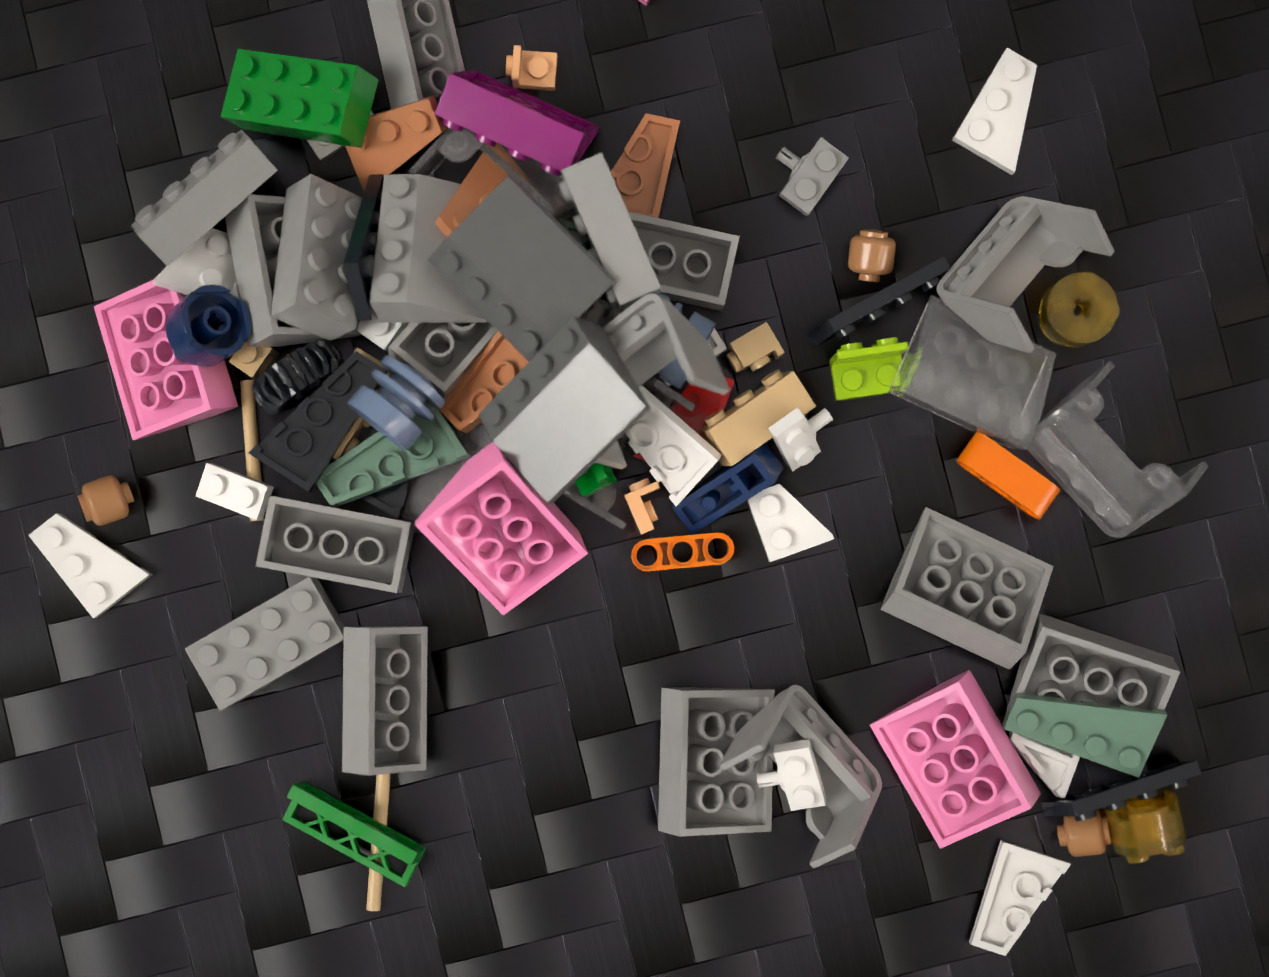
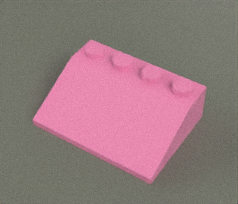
(151, 381)
(500, 530)
(956, 760)

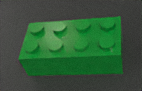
(300, 97)

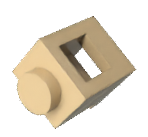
(754, 348)
(254, 359)

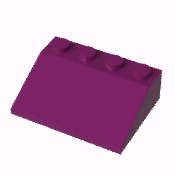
(514, 120)

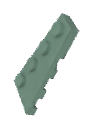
(382, 464)
(1101, 733)

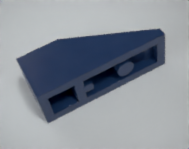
(728, 488)

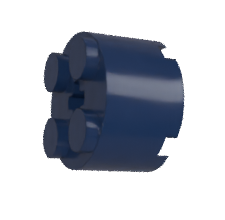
(207, 326)

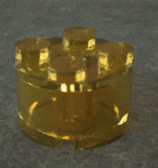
(1093, 323)
(1147, 828)

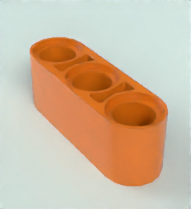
(1008, 475)
(699, 546)

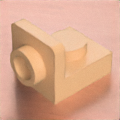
(532, 69)
(642, 512)

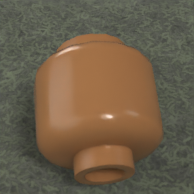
(871, 254)
(105, 500)
(1085, 836)

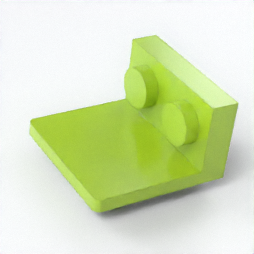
(866, 371)

